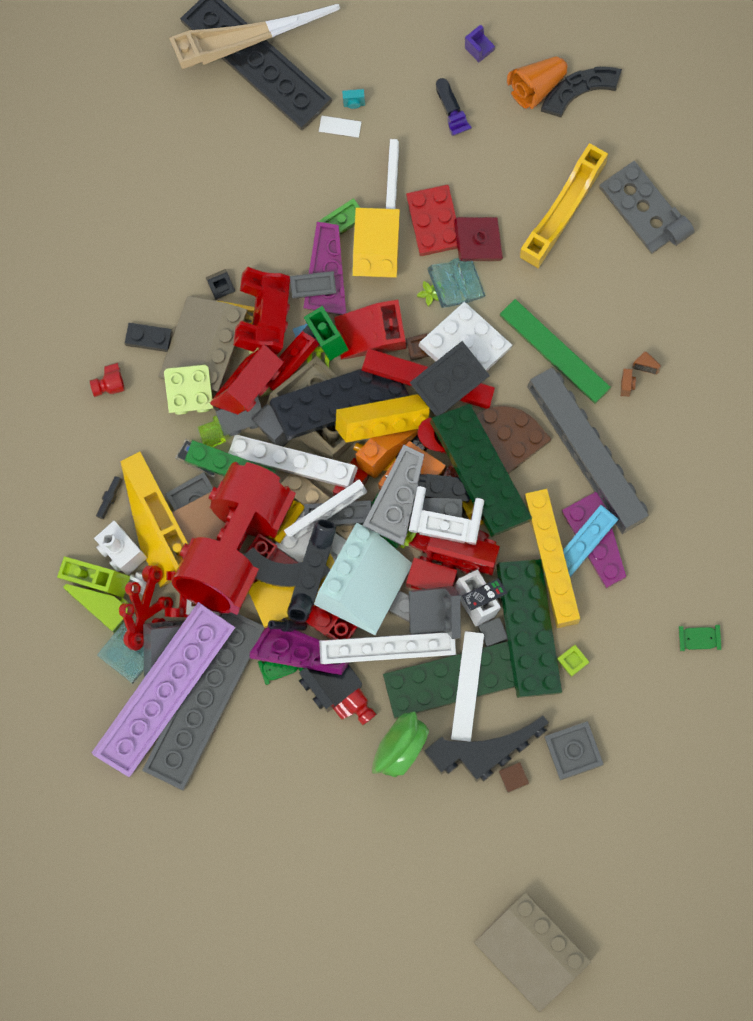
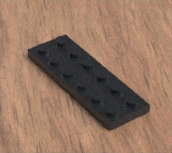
(316, 405)

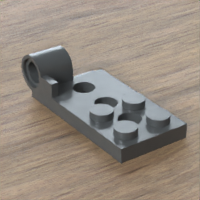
(674, 225)

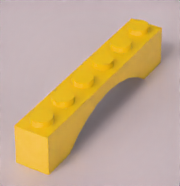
(574, 191)
(552, 558)

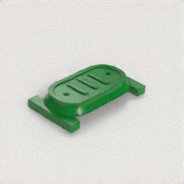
(700, 638)
(277, 670)

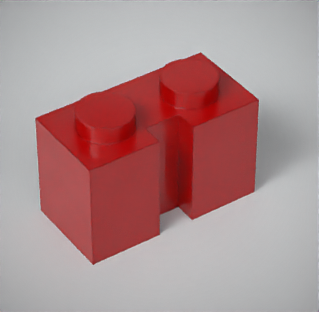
(430, 575)

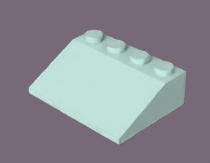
(363, 580)

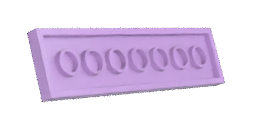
(163, 690)

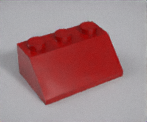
(248, 381)
(465, 555)

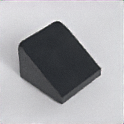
(220, 284)

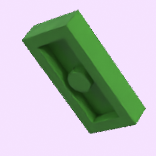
(343, 216)

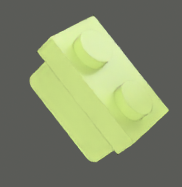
(188, 389)

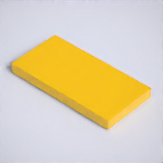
(273, 601)

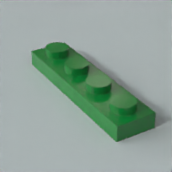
(213, 459)

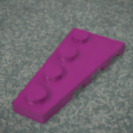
(327, 258)
(605, 556)
(292, 650)

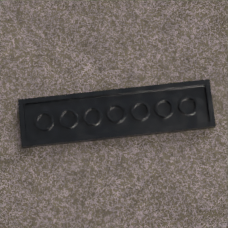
(263, 66)

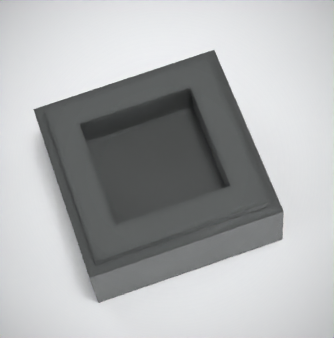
(493, 632)

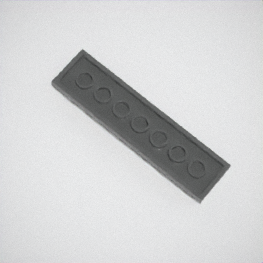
(199, 714)

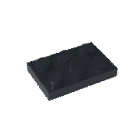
(449, 379)

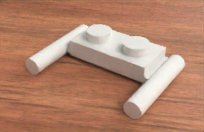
(443, 525)

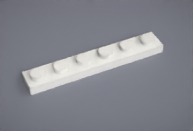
(294, 461)
(386, 647)

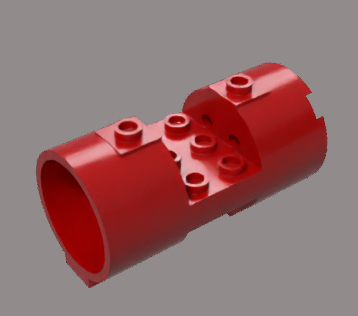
(215, 570)

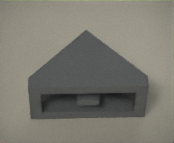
(270, 426)

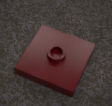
(478, 239)

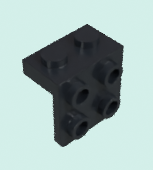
(329, 687)

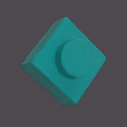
(353, 98)

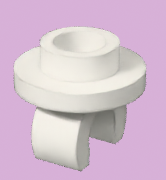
(138, 578)

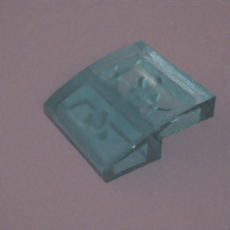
(456, 282)

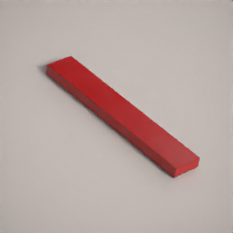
(405, 371)

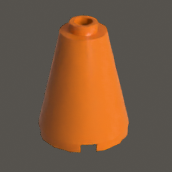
(536, 80)

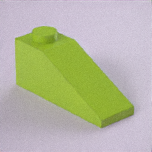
(93, 576)
(101, 605)

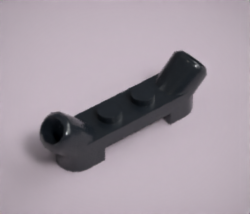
(311, 570)

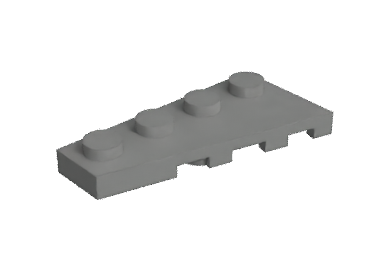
(395, 501)

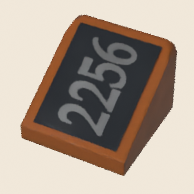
(646, 363)

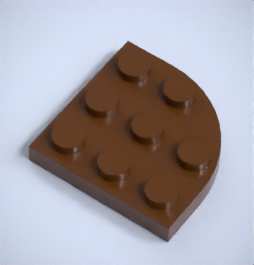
(513, 434)

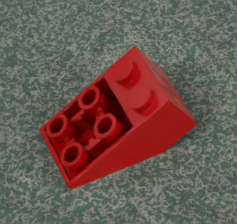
(372, 327)

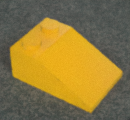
(376, 242)

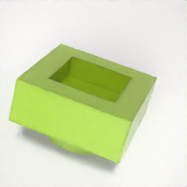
(573, 660)

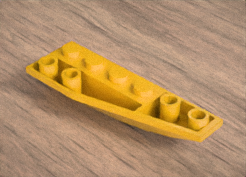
(153, 520)

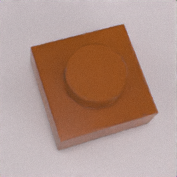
(628, 382)

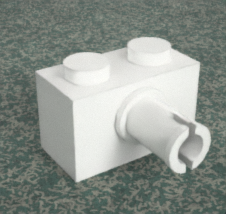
(120, 548)
(483, 613)

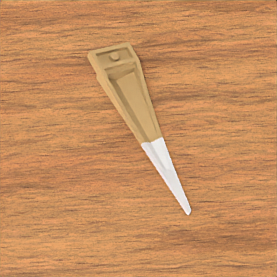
(212, 44)

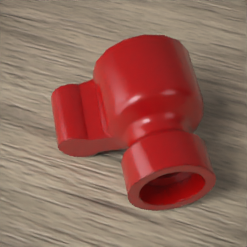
(111, 382)
(356, 704)

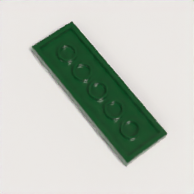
(480, 469)
(529, 629)
(436, 682)

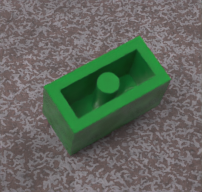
(326, 333)

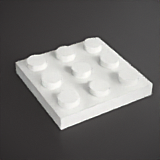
(473, 330)

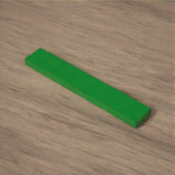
(555, 351)

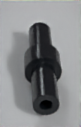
(109, 497)
(287, 625)

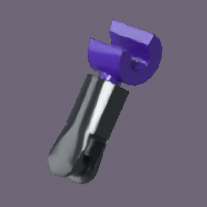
(456, 118)

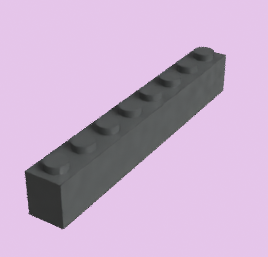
(587, 449)

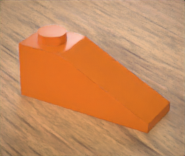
(381, 450)

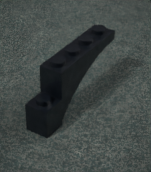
(483, 756)

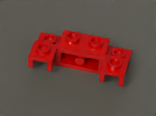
(269, 311)

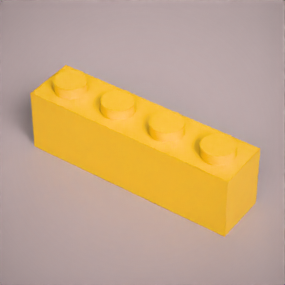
(381, 418)

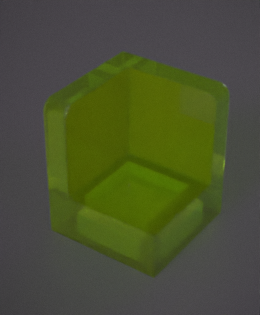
(212, 433)

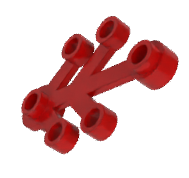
(134, 635)

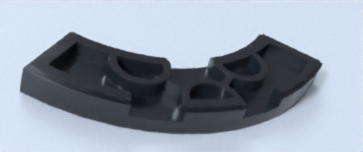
(577, 84)
(276, 573)

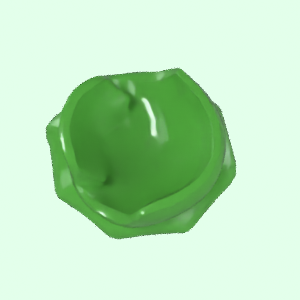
(400, 746)

